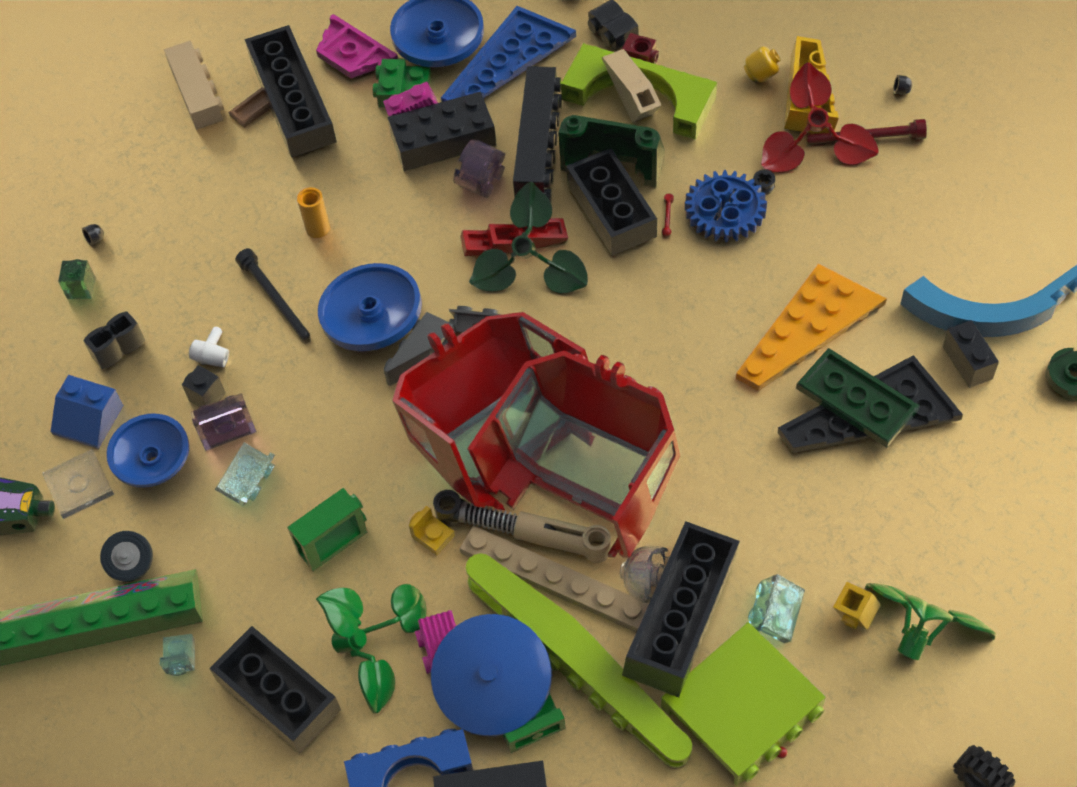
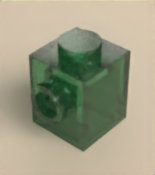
(77, 279)

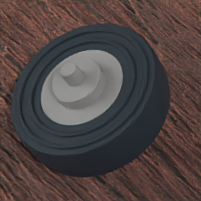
(126, 556)

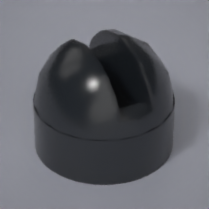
(902, 85)
(93, 234)

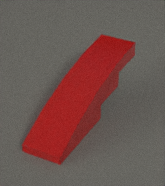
(502, 235)

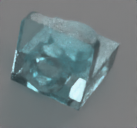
(178, 654)

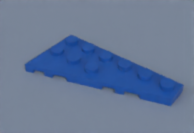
(517, 43)

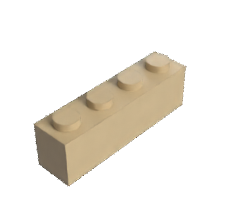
(193, 84)

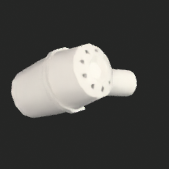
(208, 352)

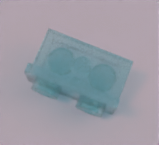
(244, 474)
(776, 607)

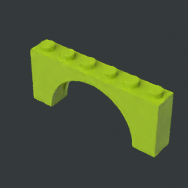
(688, 93)

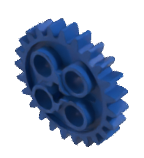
(737, 217)

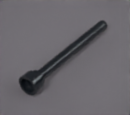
(248, 261)

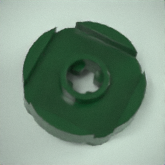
(1058, 373)

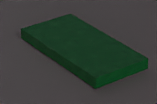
(857, 397)

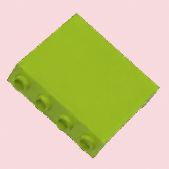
(745, 703)

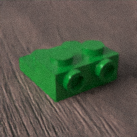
(396, 78)

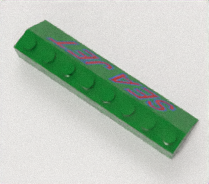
(99, 617)

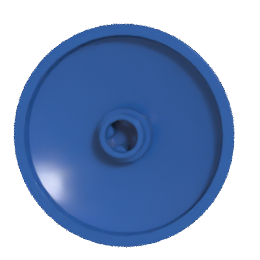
(436, 31)
(369, 307)
(491, 675)

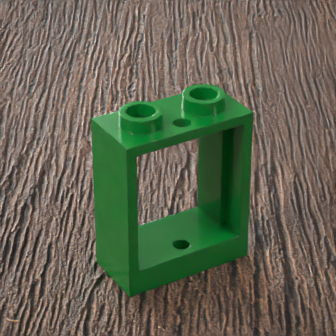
(328, 528)

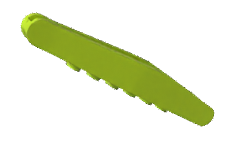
(580, 659)

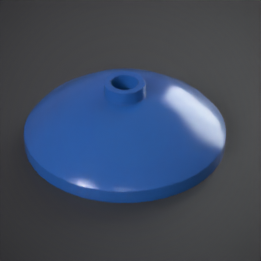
(140, 441)

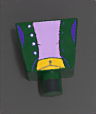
(21, 507)

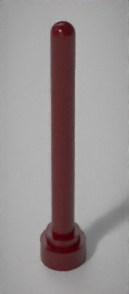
(915, 129)

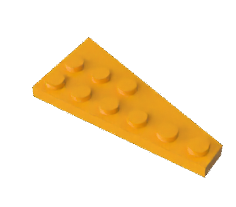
(810, 321)

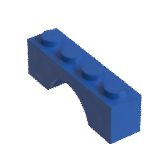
(442, 753)

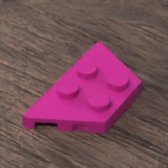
(351, 49)

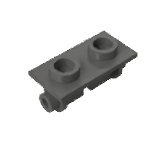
(465, 317)

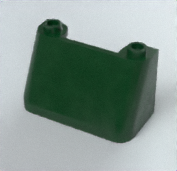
(633, 144)

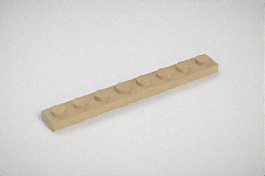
(557, 579)

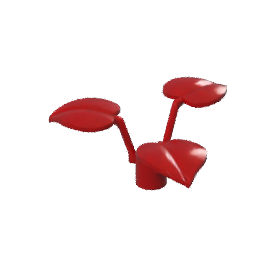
(809, 89)

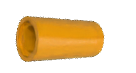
(313, 212)

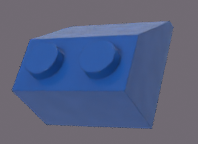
(85, 411)

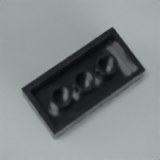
(440, 130)
(611, 201)
(275, 689)

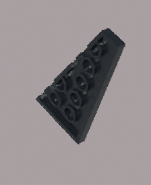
(824, 428)

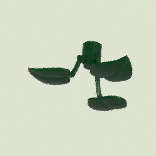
(493, 268)

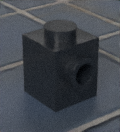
(203, 387)

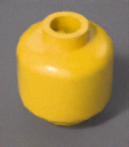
(762, 64)

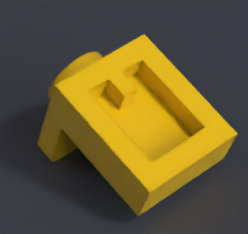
(430, 531)

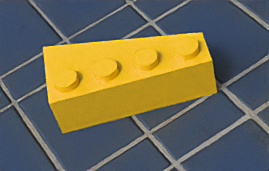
(806, 51)

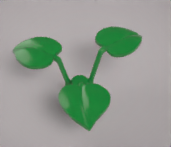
(343, 610)
(916, 637)

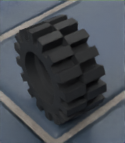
(981, 769)

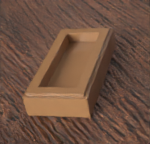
(250, 108)

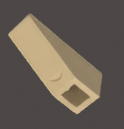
(632, 86)

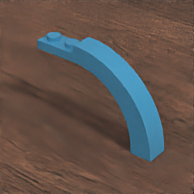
(991, 320)

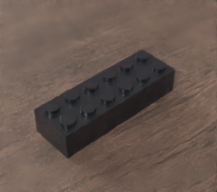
(290, 91)
(537, 130)
(680, 609)

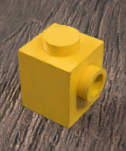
(856, 606)

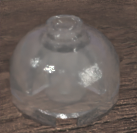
(643, 571)

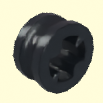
(765, 176)

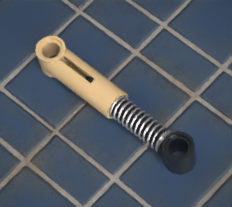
(526, 527)

